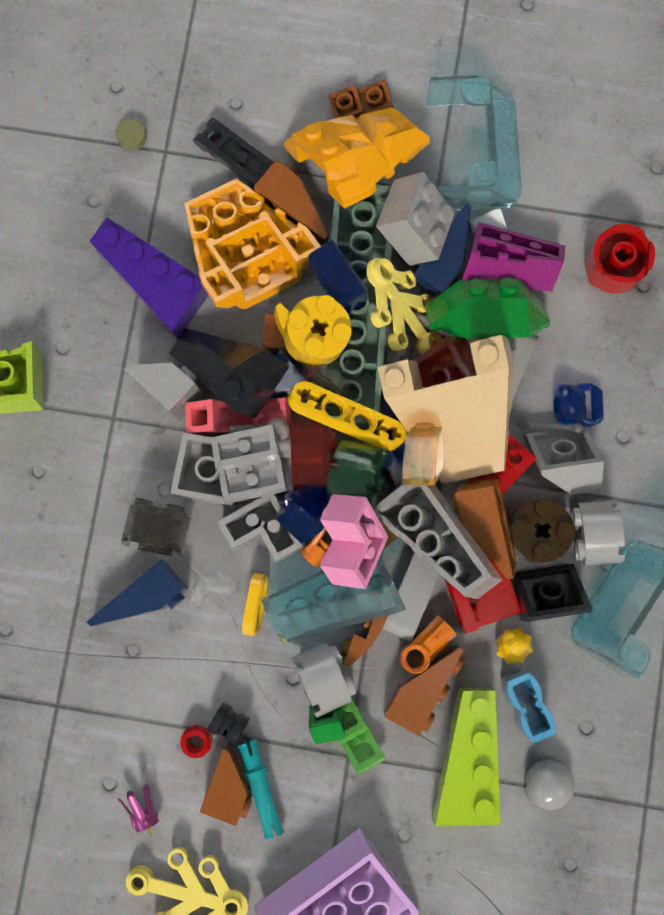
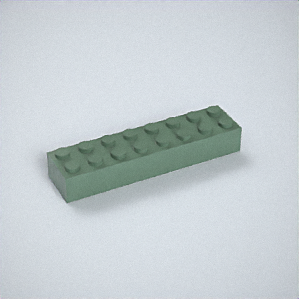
(356, 367)

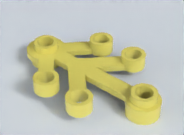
(382, 276)
(193, 893)

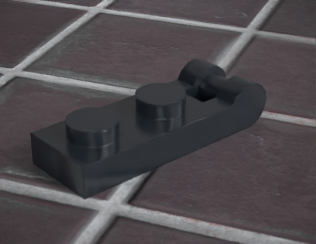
(233, 152)

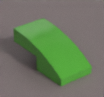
(359, 741)

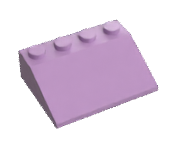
(342, 882)

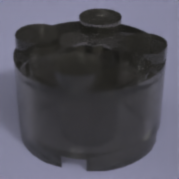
(156, 528)

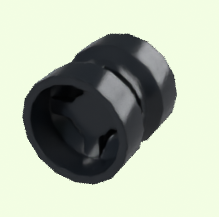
(228, 724)

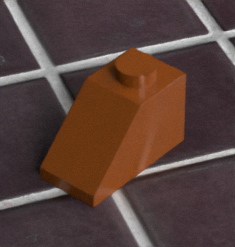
(228, 790)

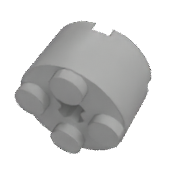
(598, 532)
(323, 679)

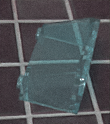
(620, 608)

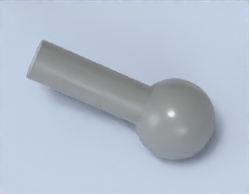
(281, 428)

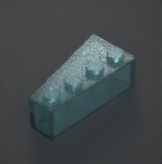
(319, 607)

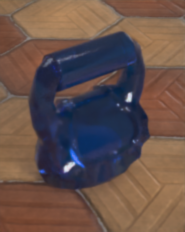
(570, 404)

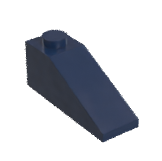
(443, 273)
(149, 593)

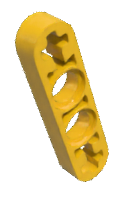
(348, 410)

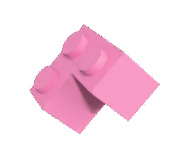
(355, 541)

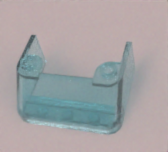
(493, 181)

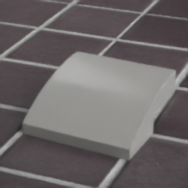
(249, 464)

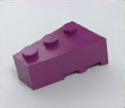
(509, 254)

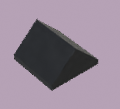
(550, 593)

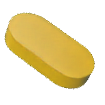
(254, 607)

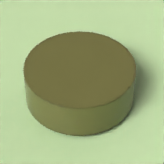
(131, 134)

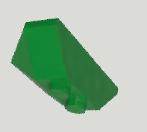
(488, 309)

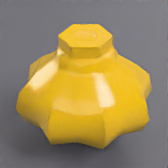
(514, 645)

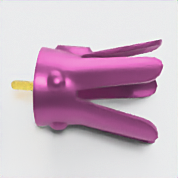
(143, 819)

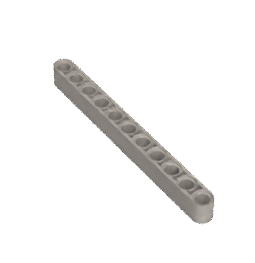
(419, 575)

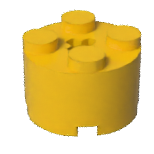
(323, 314)

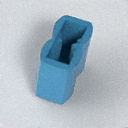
(530, 714)

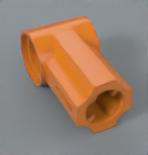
(428, 644)

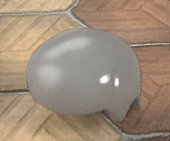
(549, 785)

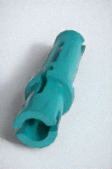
(260, 788)

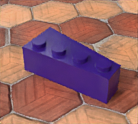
(158, 280)

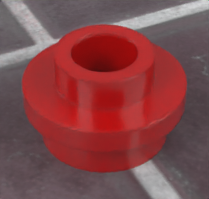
(187, 746)

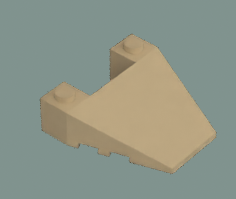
(469, 409)

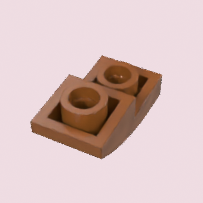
(361, 101)
(356, 646)

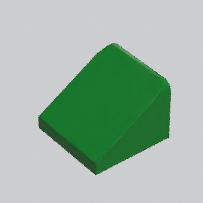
(327, 726)

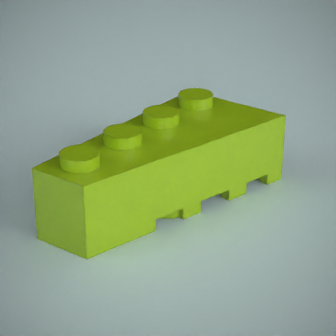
(21, 379)
(470, 770)

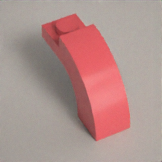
(215, 417)

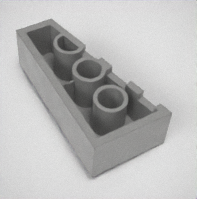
(437, 534)

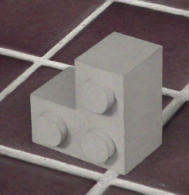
(259, 521)

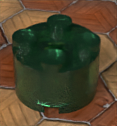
(358, 470)

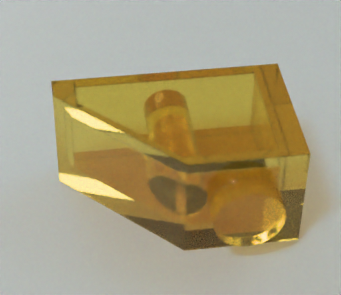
(423, 455)

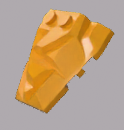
(358, 150)
(245, 245)

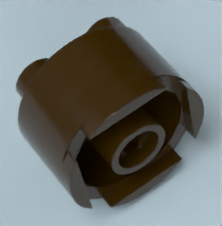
(557, 531)

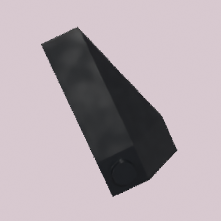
(230, 369)

